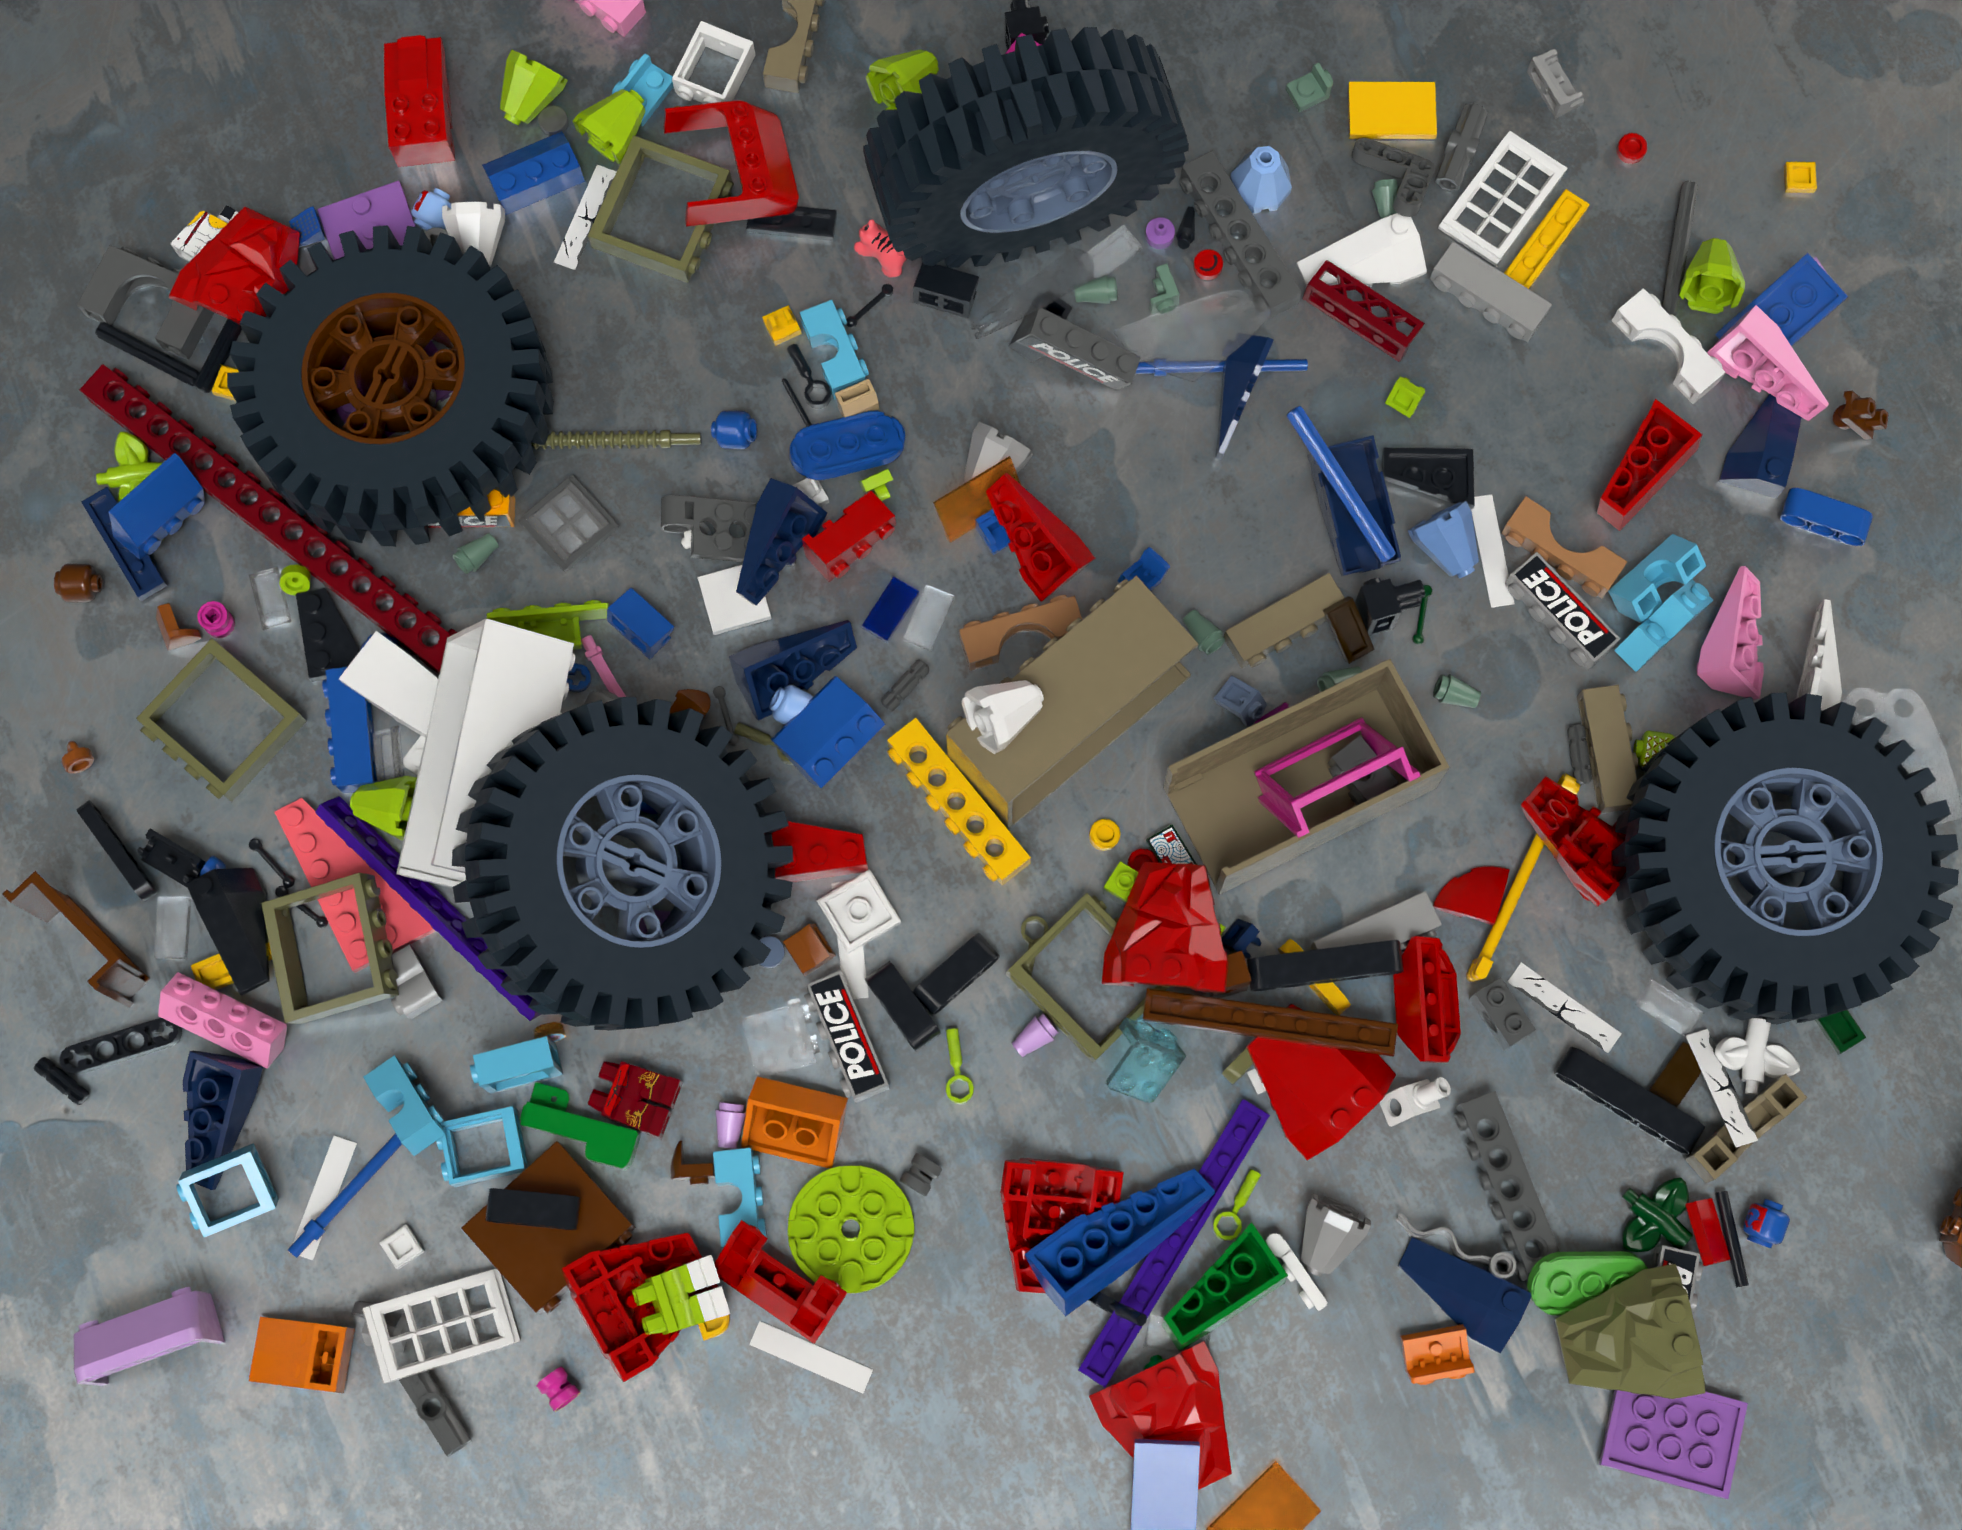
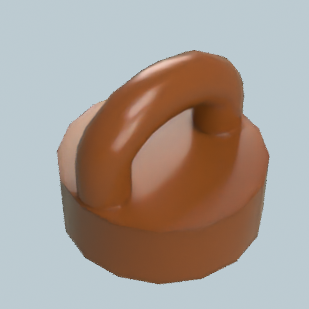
(77, 758)

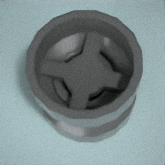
(917, 1181)

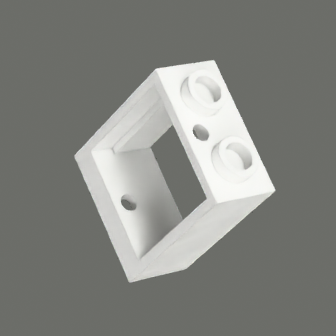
(720, 41)

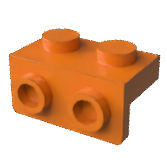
(1436, 1354)

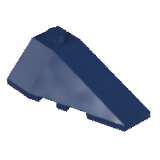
(775, 536)

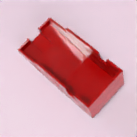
(417, 101)

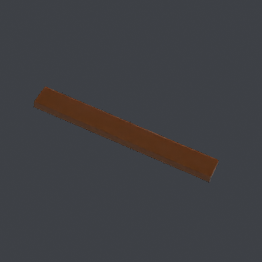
(1270, 1022)

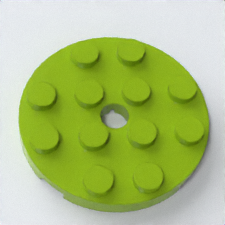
(842, 1196)

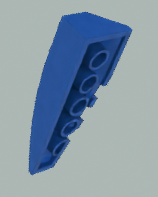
(1107, 1243)

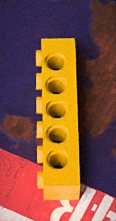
(915, 738)

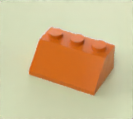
(793, 1122)

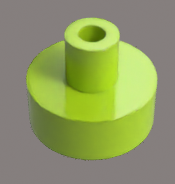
(295, 579)

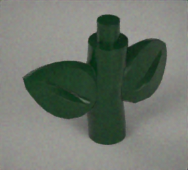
(1657, 1217)

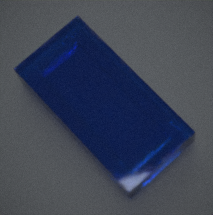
(890, 609)

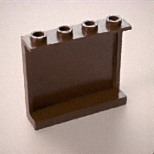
(534, 1255)

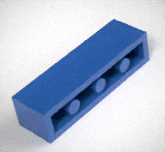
(352, 734)

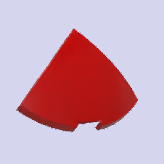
(1474, 894)

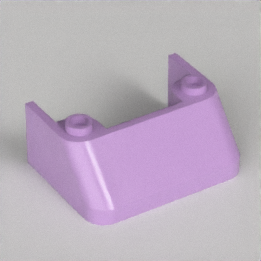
(144, 1335)

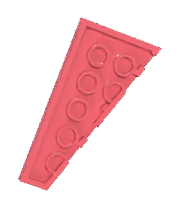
(328, 858)

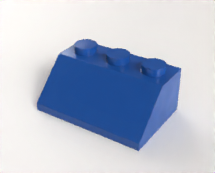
(534, 173)
(156, 507)
(828, 732)

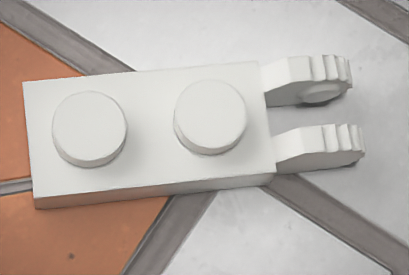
(1295, 1271)

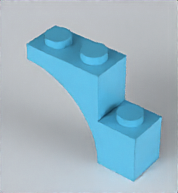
(1664, 624)

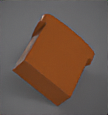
(172, 635)
(691, 699)

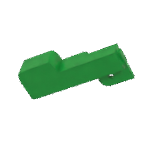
(604, 1141)

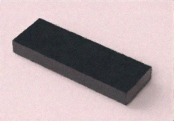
(802, 223)

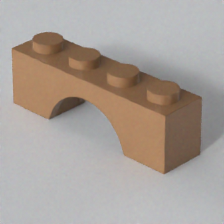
(1592, 570)
(985, 640)

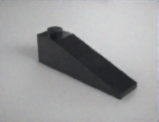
(235, 920)

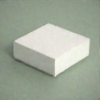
(402, 1247)

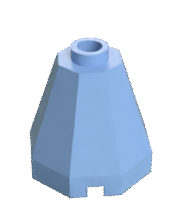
(1262, 179)

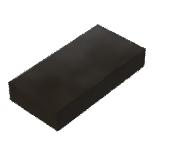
(1348, 629)
(1677, 1076)

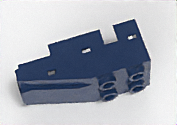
(1349, 545)

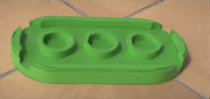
(1572, 1278)

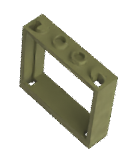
(617, 194)
(261, 754)
(286, 957)
(1046, 1003)

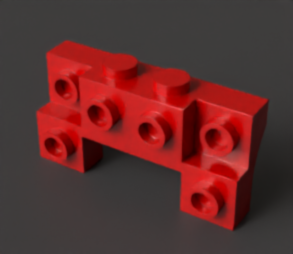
(776, 1287)

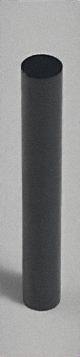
(1731, 1239)

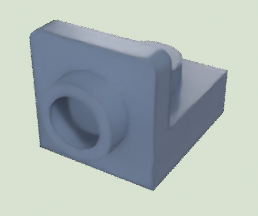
(1241, 700)

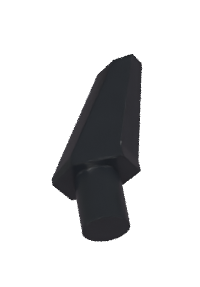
(1186, 231)

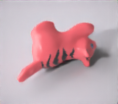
(876, 244)

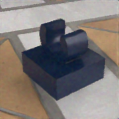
(1240, 936)

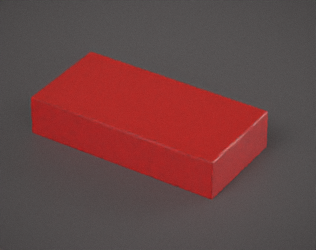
(1707, 1232)

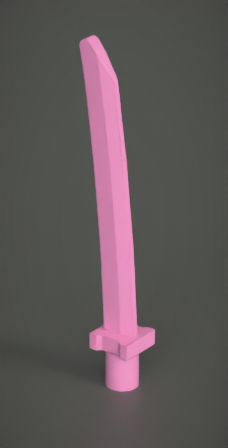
(594, 655)

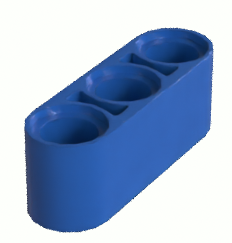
(1826, 517)

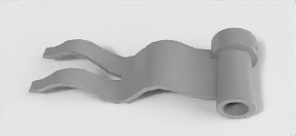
(1502, 1258)

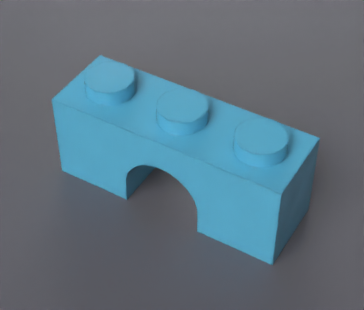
(825, 327)
(1671, 561)
(416, 1123)
(739, 1169)

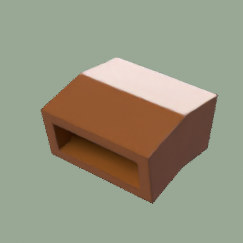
(809, 949)

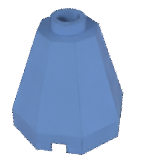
(1449, 539)

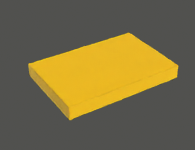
(1392, 110)

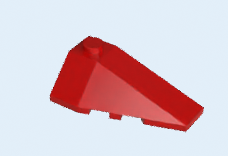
(1043, 544)

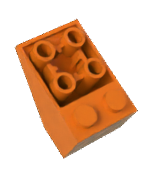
(301, 1354)

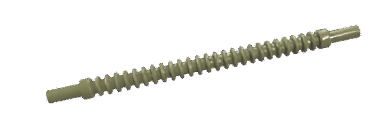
(664, 439)

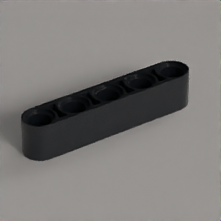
(1325, 965)
(1629, 1100)

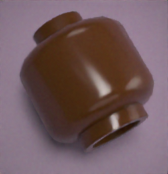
(77, 583)

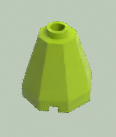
(898, 74)
(527, 88)
(612, 123)
(1713, 278)
(385, 804)

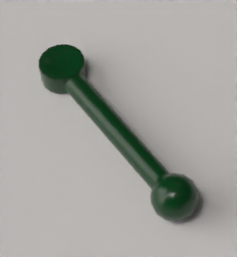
(1418, 638)

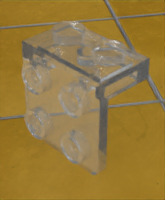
(781, 1039)

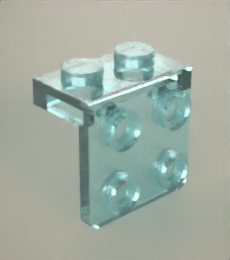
(1147, 1062)

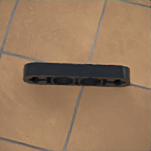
(116, 851)
(121, 1048)

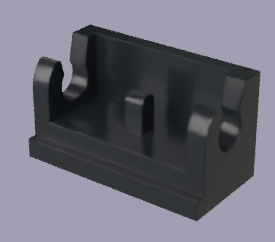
(945, 289)
(170, 858)

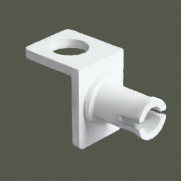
(1415, 1099)

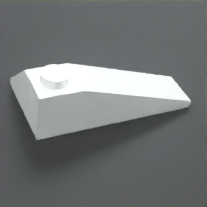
(1376, 254)
(1821, 665)

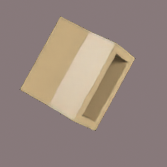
(857, 399)

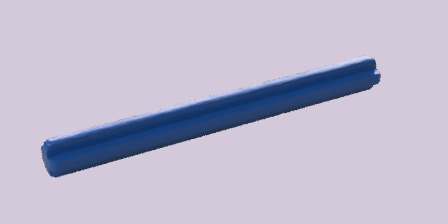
(1340, 484)

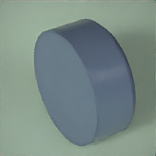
(776, 954)

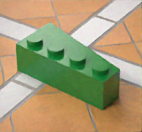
(1228, 1287)

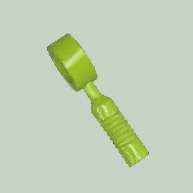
(956, 1062)
(1239, 1202)

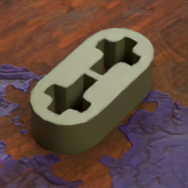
(1238, 1067)

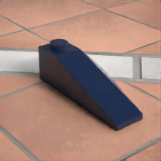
(1237, 383)
(1763, 451)
(789, 661)
(218, 1103)
(1467, 1294)

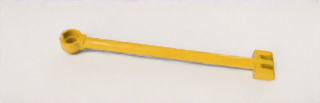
(1481, 966)

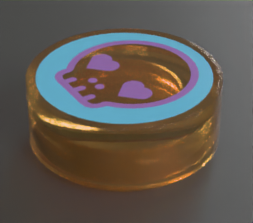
(553, 1030)

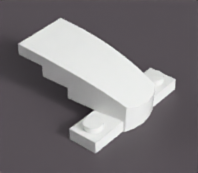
(396, 686)

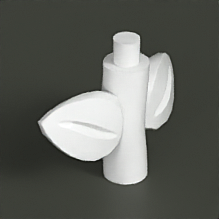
(1756, 1056)

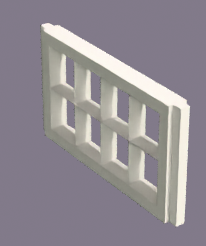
(1472, 239)
(383, 1342)

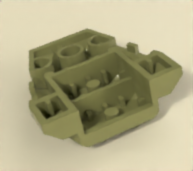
(1635, 1338)

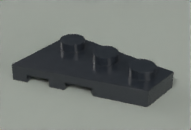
(1432, 471)
(324, 634)

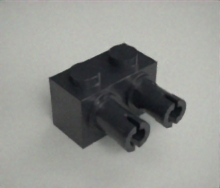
(1026, 20)
(1383, 603)

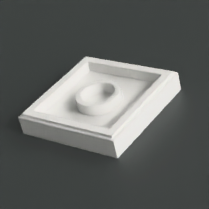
(726, 607)
(859, 911)

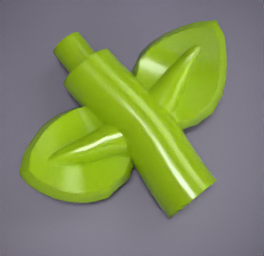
(133, 462)

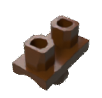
(1860, 415)

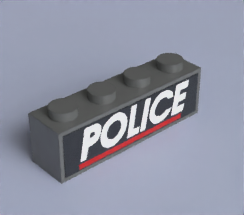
(1078, 349)

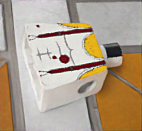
(201, 232)

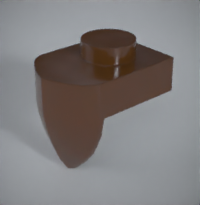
(697, 1173)

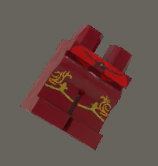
(626, 1096)

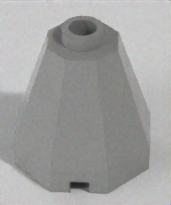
(992, 447)
(1330, 1234)

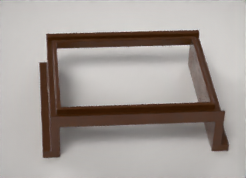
(115, 978)

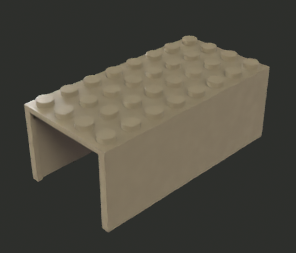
(1093, 691)
(1219, 791)

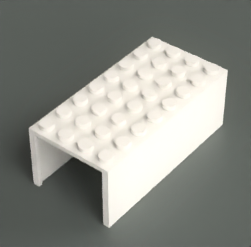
(487, 693)

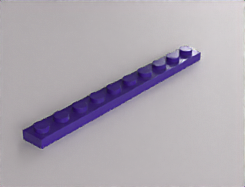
(419, 894)
(1166, 1257)

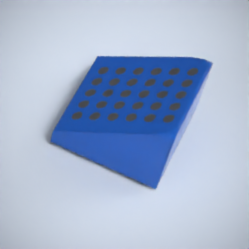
(309, 227)

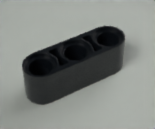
(956, 974)
(902, 1006)
(533, 1209)

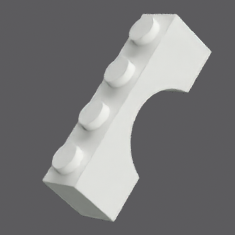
(1646, 319)

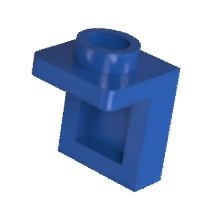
(1149, 568)

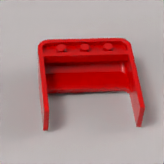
(759, 157)

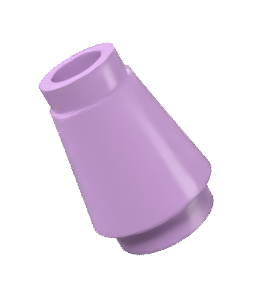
(1035, 1035)
(729, 1123)

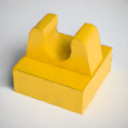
(781, 325)

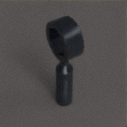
(805, 372)
(1109, 1305)

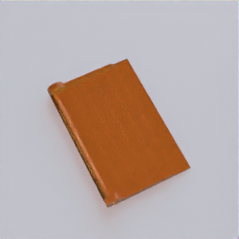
(969, 501)
(1269, 1504)

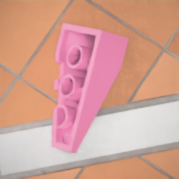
(1765, 358)
(1730, 650)

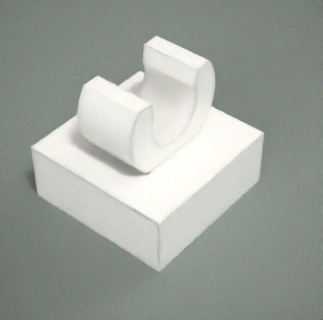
(813, 490)

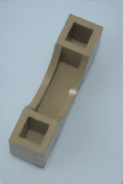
(786, 63)
(1763, 1112)

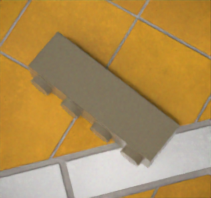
(1282, 622)
(1608, 746)

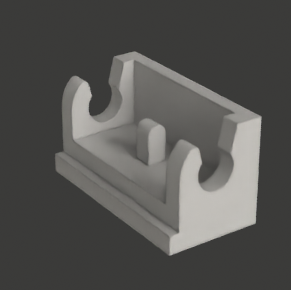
(1554, 84)

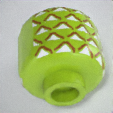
(1650, 745)

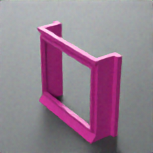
(1287, 808)

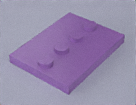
(361, 212)
(1675, 1440)

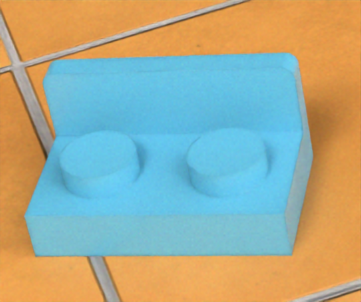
(649, 82)

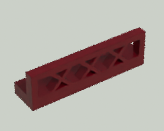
(1358, 314)

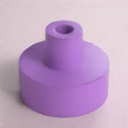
(1160, 233)

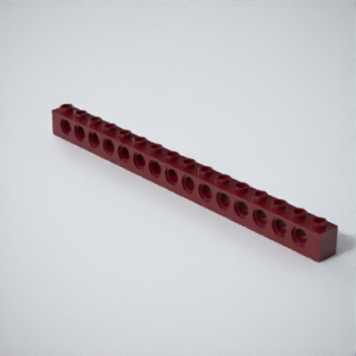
(101, 392)

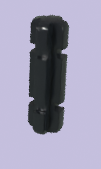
(61, 1081)

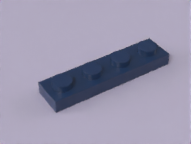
(142, 573)

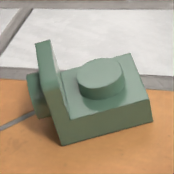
(1310, 88)
(1166, 291)

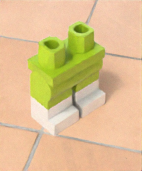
(671, 1299)

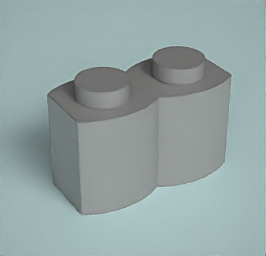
(414, 984)

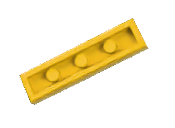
(1547, 239)

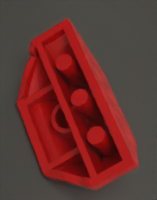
(1427, 1001)

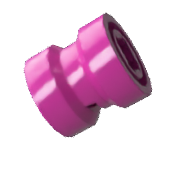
(219, 625)
(558, 1389)

